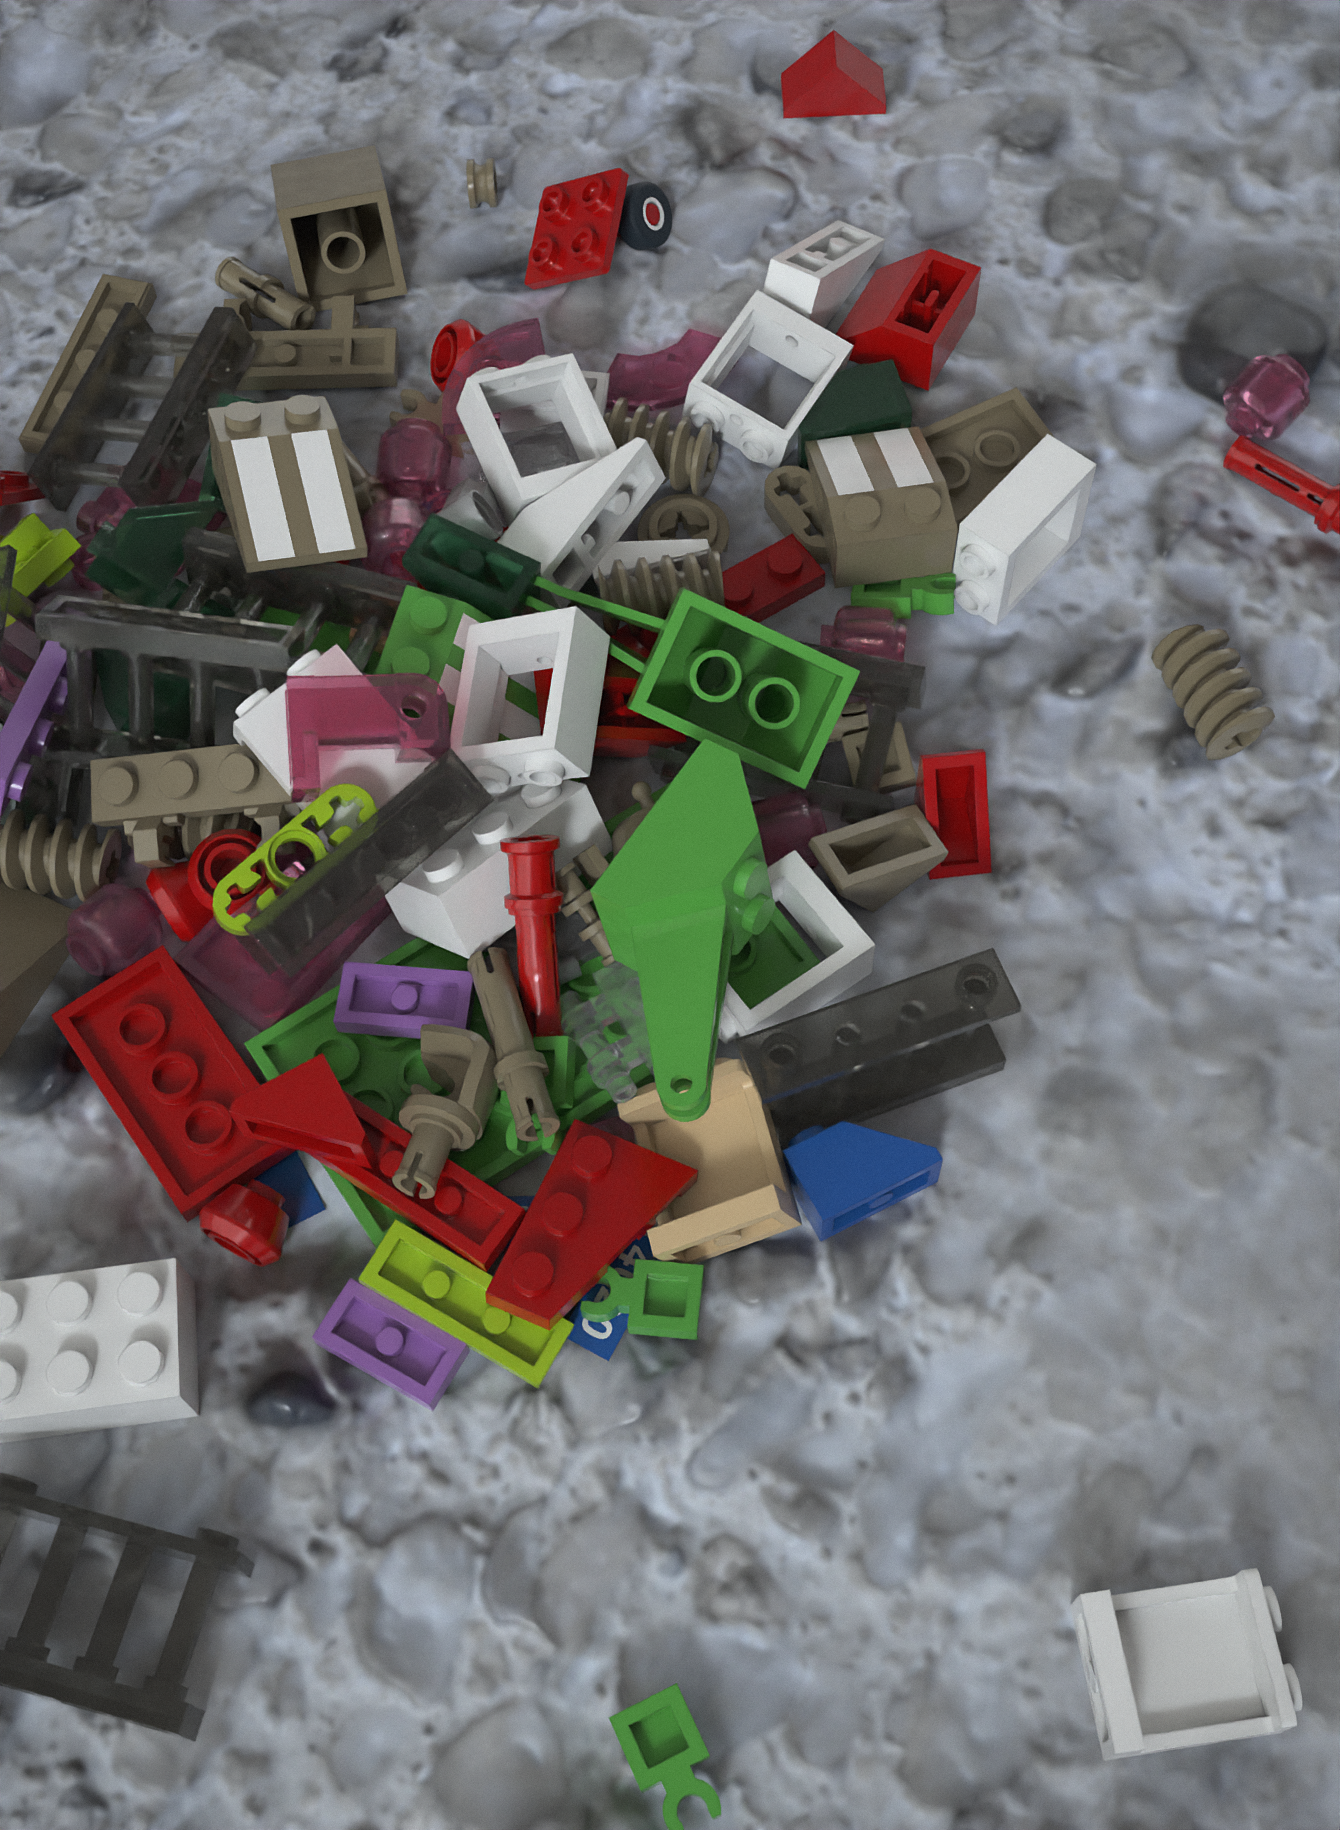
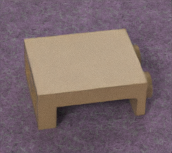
(741, 1173)

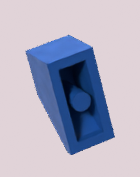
(854, 1173)

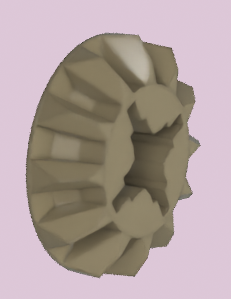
(698, 515)

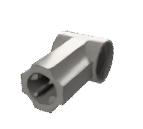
(473, 507)

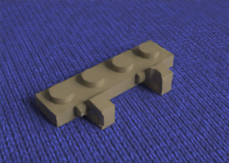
(322, 358)
(164, 788)

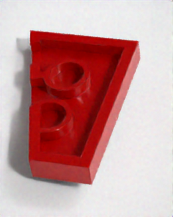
(581, 1219)

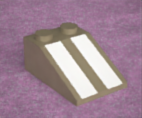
(285, 483)
(882, 507)

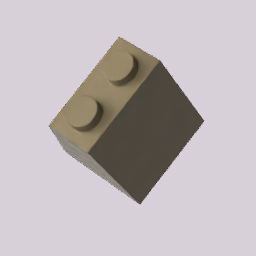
(338, 227)

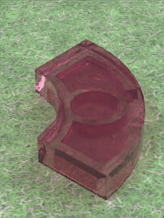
(501, 349)
(659, 377)

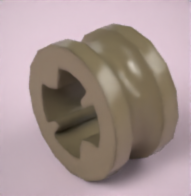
(482, 183)

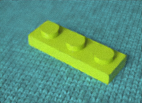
(453, 1298)

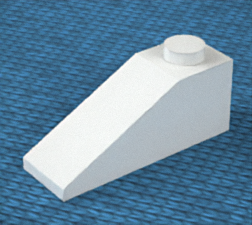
(822, 270)
(585, 516)

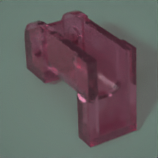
(361, 715)

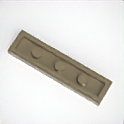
(80, 350)

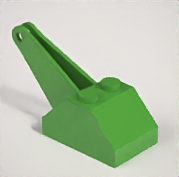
(730, 681)
(679, 907)

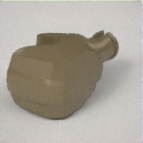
(464, 1067)

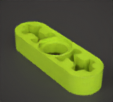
(321, 814)

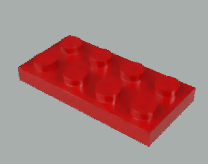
(169, 1079)

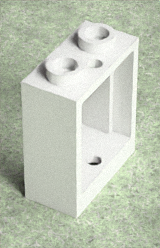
(767, 328)
(522, 385)
(1021, 529)
(522, 644)
(832, 930)

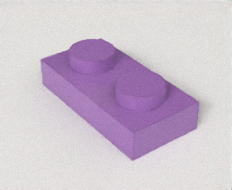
(402, 999)
(391, 1344)

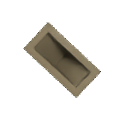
(879, 855)

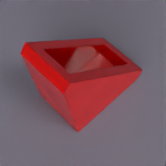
(833, 81)
(955, 803)
(305, 1113)

